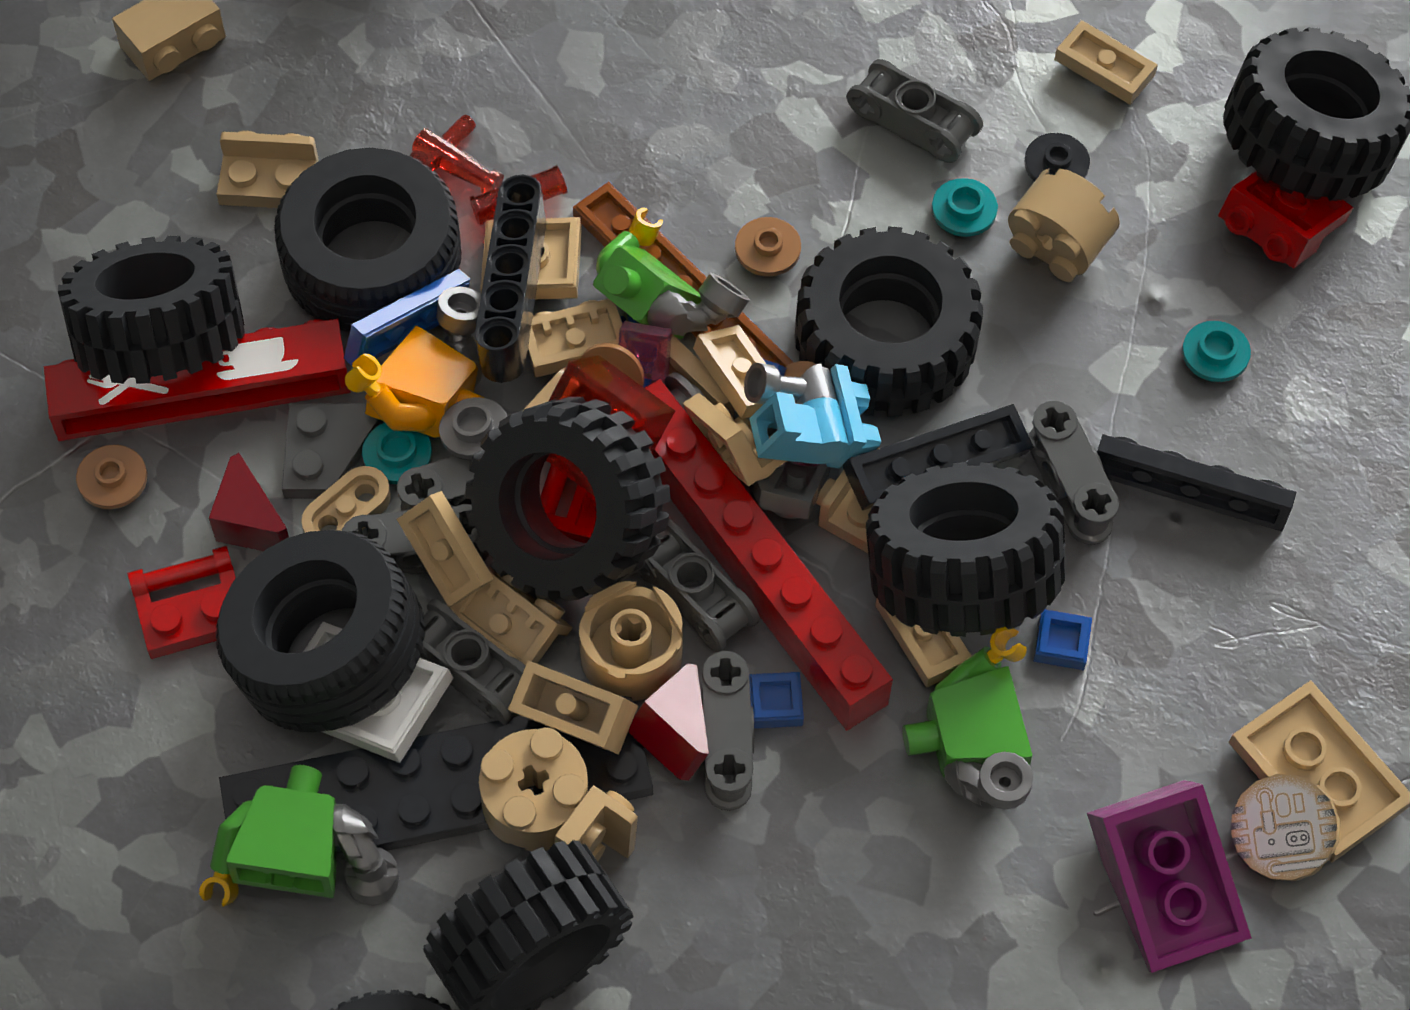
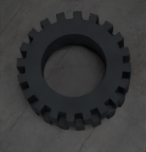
(151, 309)
(528, 930)

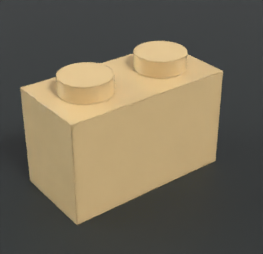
(167, 32)
(573, 707)

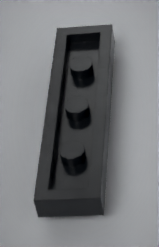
(977, 440)
(1196, 483)

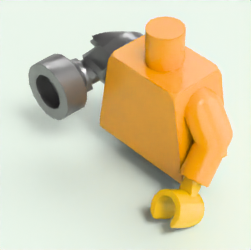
(423, 372)

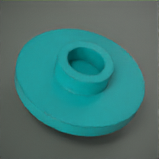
(964, 207)
(1216, 351)
(395, 451)

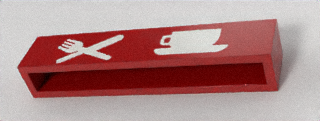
(261, 372)

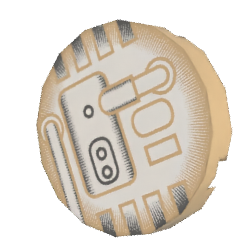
(1285, 827)

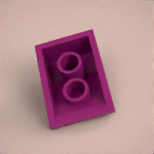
(1170, 874)

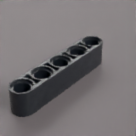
(511, 279)

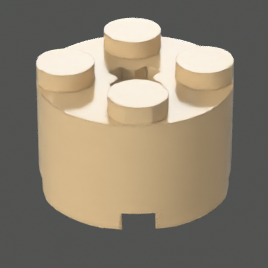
(1062, 223)
(631, 640)
(527, 760)

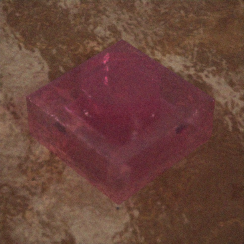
(650, 346)

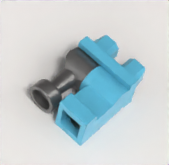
(812, 414)

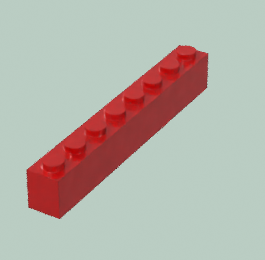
(769, 571)

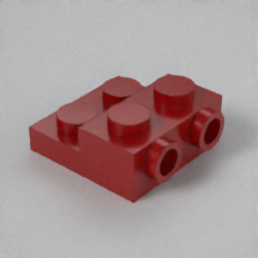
(1281, 222)

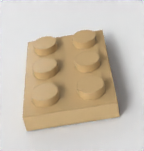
(1314, 741)

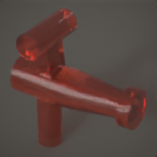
(445, 154)

